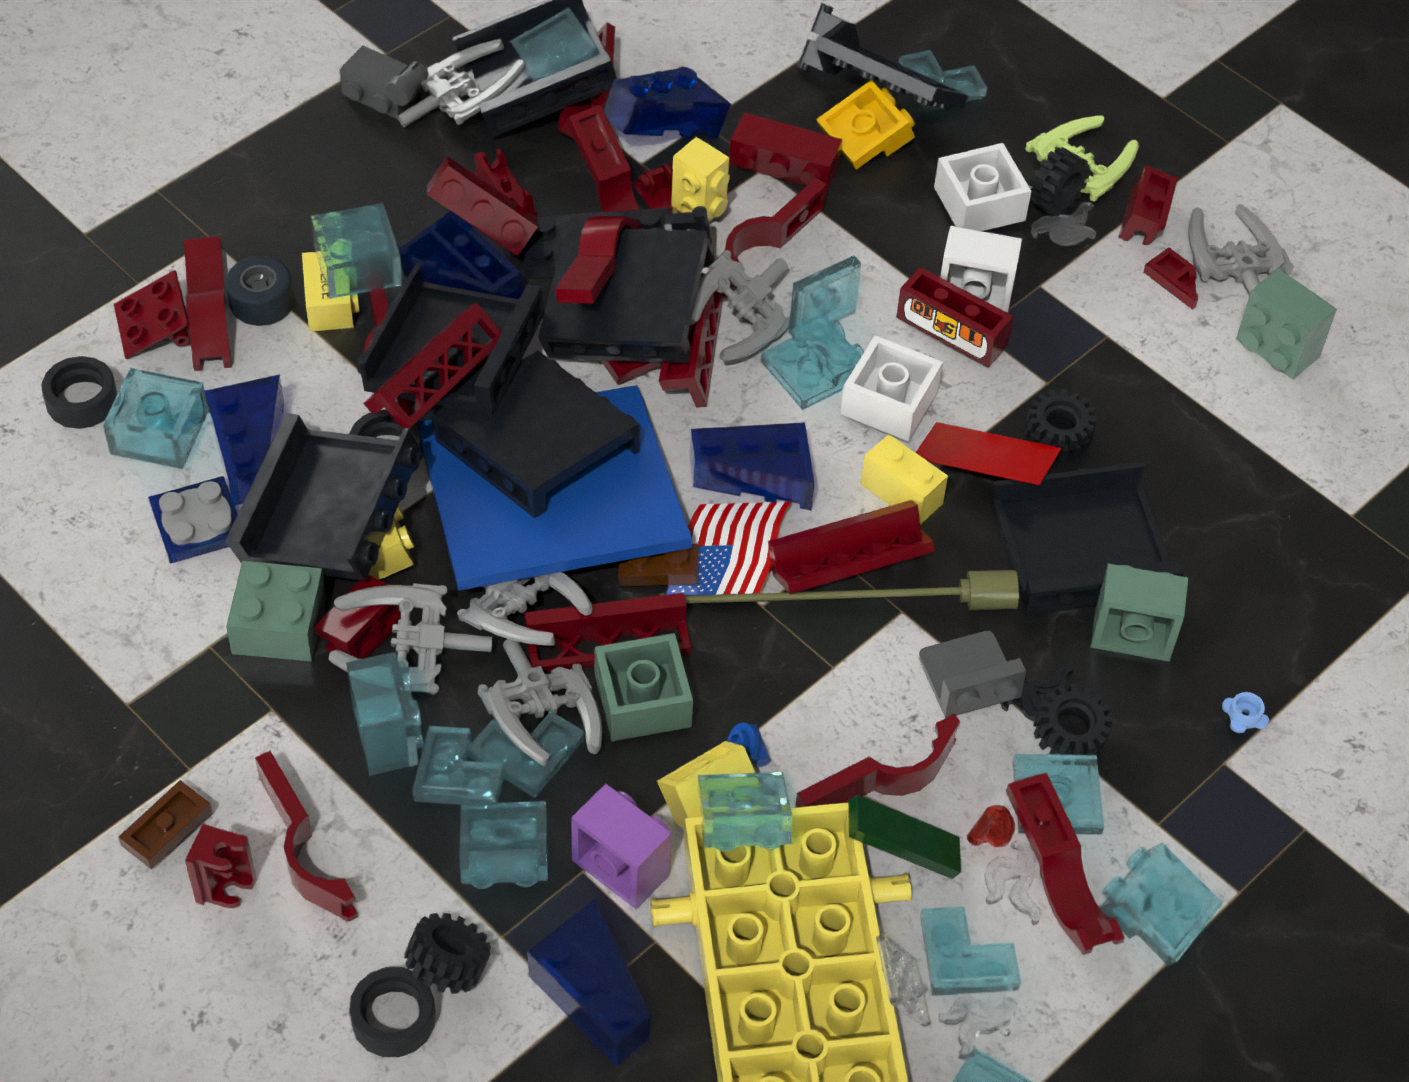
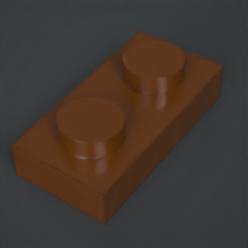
(667, 568)
(165, 824)

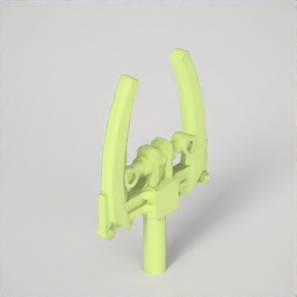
(1103, 177)

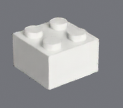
(982, 188)
(982, 264)
(891, 388)

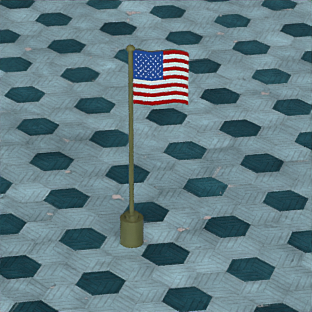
(738, 563)

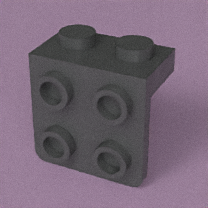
(971, 673)

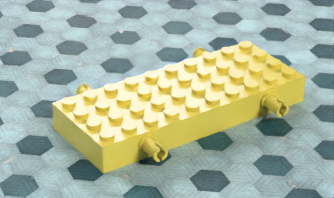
(792, 954)

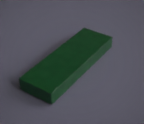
(904, 836)

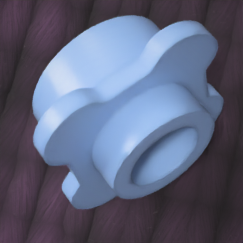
(1249, 704)

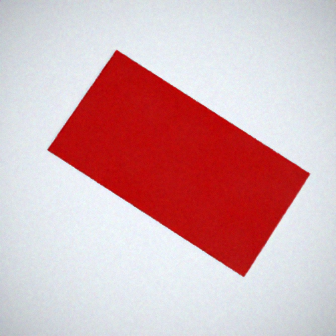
(988, 453)

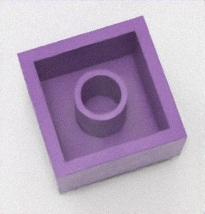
(621, 845)

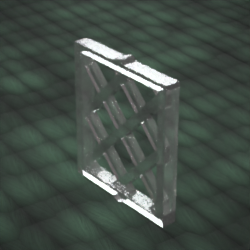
(916, 1006)

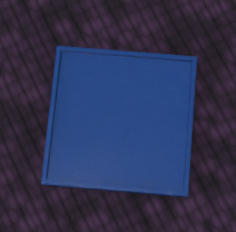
(597, 517)

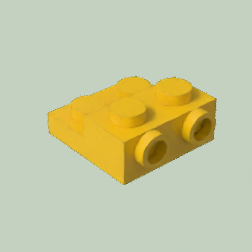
(868, 124)

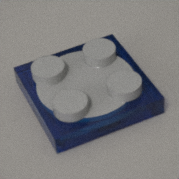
(194, 518)

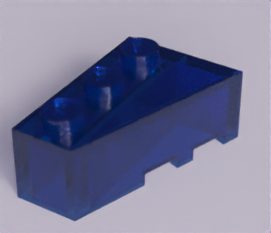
(666, 102)
(460, 258)
(244, 426)
(755, 461)
(591, 983)

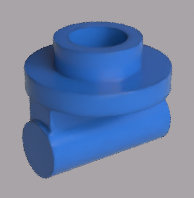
(750, 737)

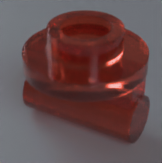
(993, 826)

